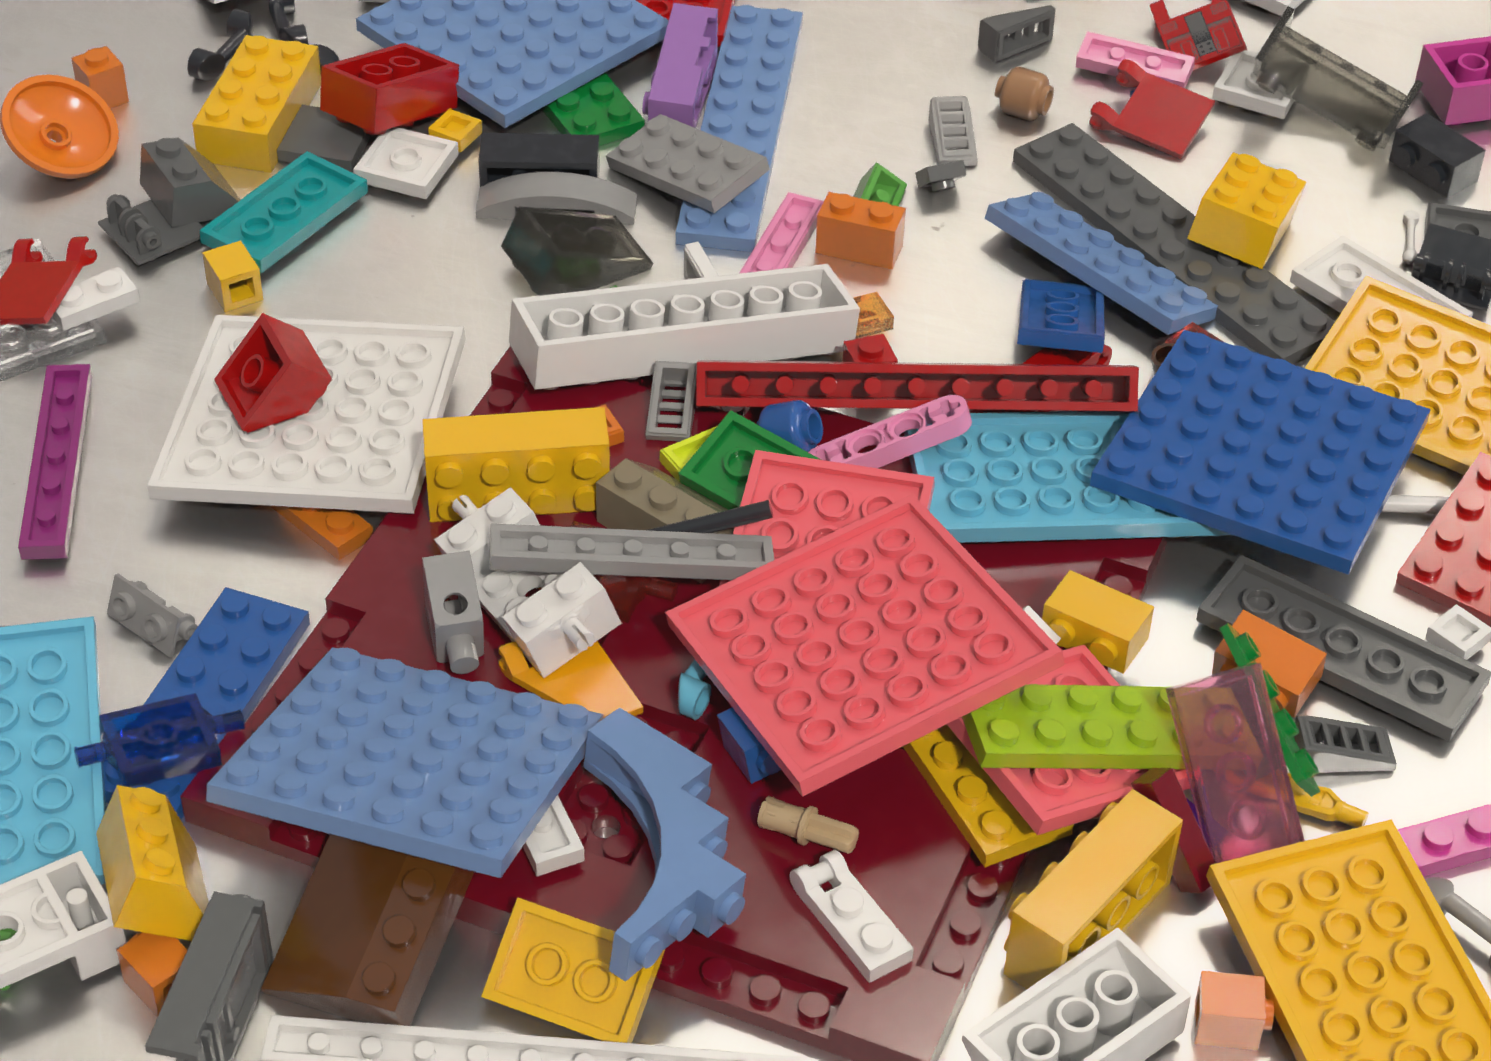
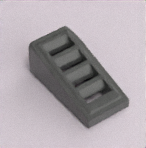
(994, 32)
(1321, 735)

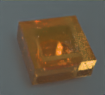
(873, 315)

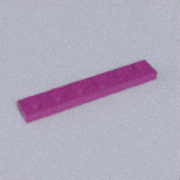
(55, 462)

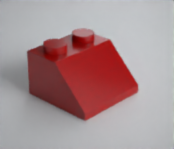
(272, 375)

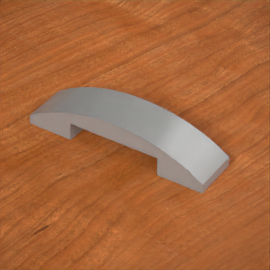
(555, 191)

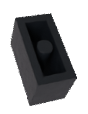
(1437, 155)

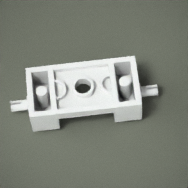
(552, 623)
(57, 918)

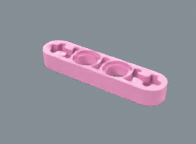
(948, 417)

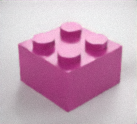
(1457, 79)

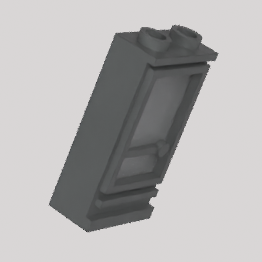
(216, 983)

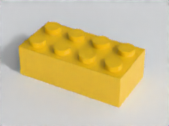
(256, 102)
(541, 455)
(1094, 889)

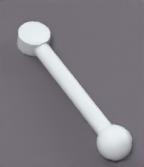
(1410, 218)

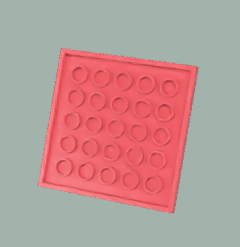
(862, 643)

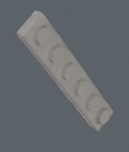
(627, 551)

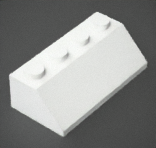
(1093, 1008)

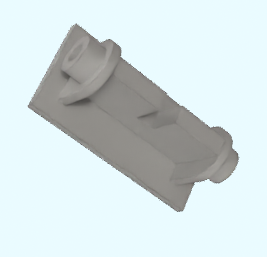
(148, 616)

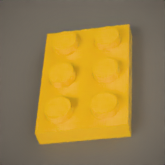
(562, 974)

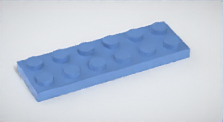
(1102, 262)

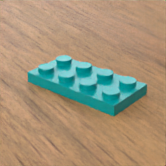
(286, 209)

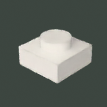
(1459, 632)

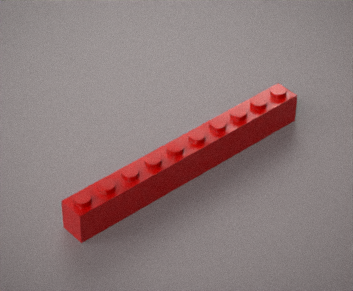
(913, 384)

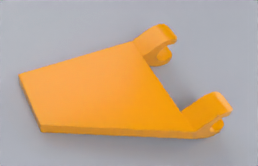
(584, 680)

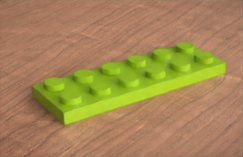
(1076, 728)

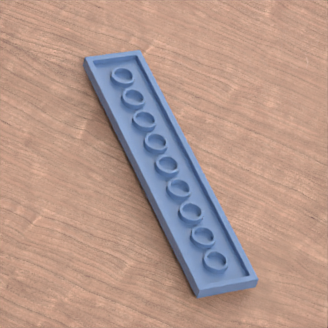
(747, 110)

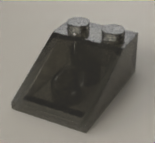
(572, 250)

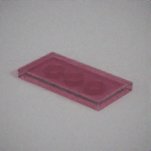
(1235, 763)

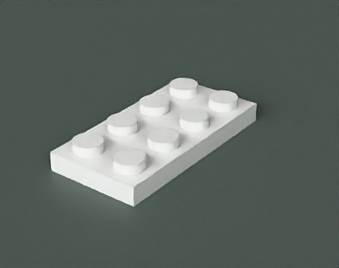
(1341, 266)

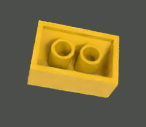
(150, 865)

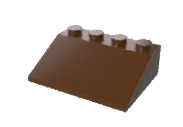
(367, 932)

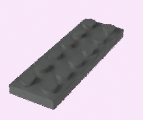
(1363, 652)

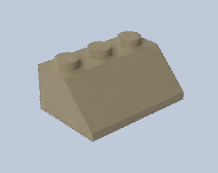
(646, 498)

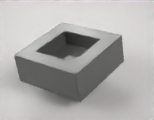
(941, 176)

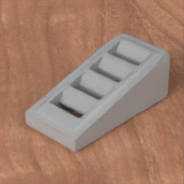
(952, 128)
(673, 375)

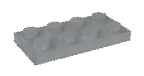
(687, 163)

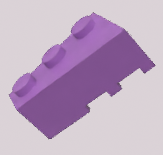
(684, 65)

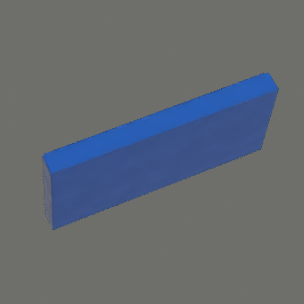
(1061, 316)

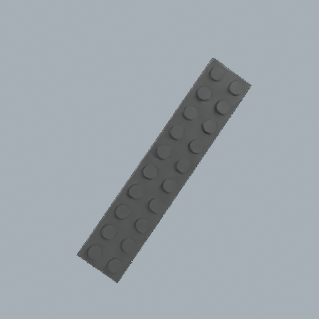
(1145, 218)

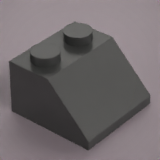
(183, 182)

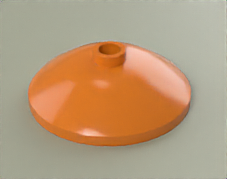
(61, 111)

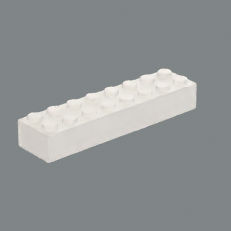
(723, 317)

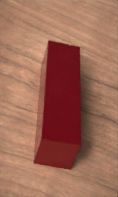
(1192, 853)

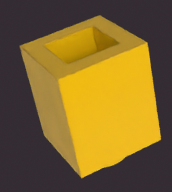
(232, 276)

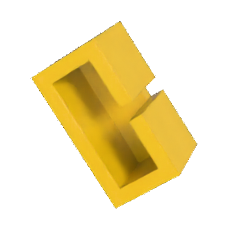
(1100, 618)

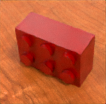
(389, 88)

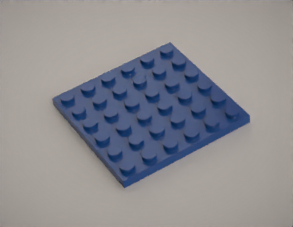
(1263, 450)

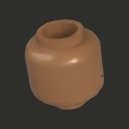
(1024, 93)

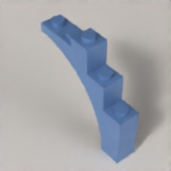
(668, 796)

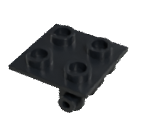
(1456, 265)

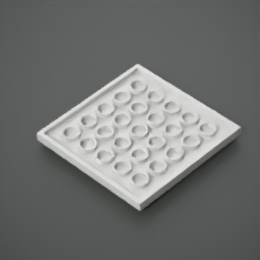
(350, 450)

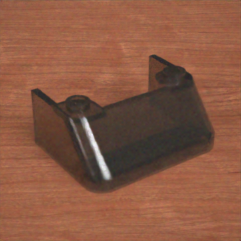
(1331, 86)

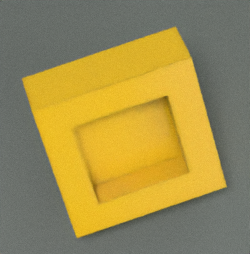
(456, 127)

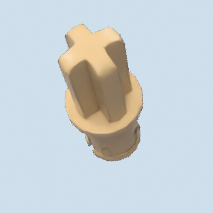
(807, 825)

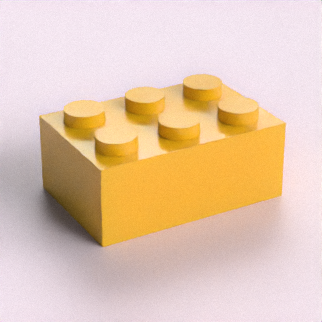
(1247, 209)

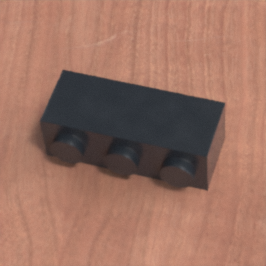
(523, 153)

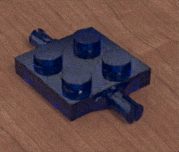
(160, 740)

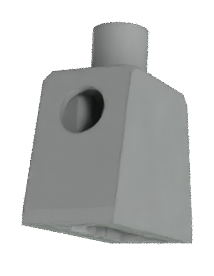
(458, 623)

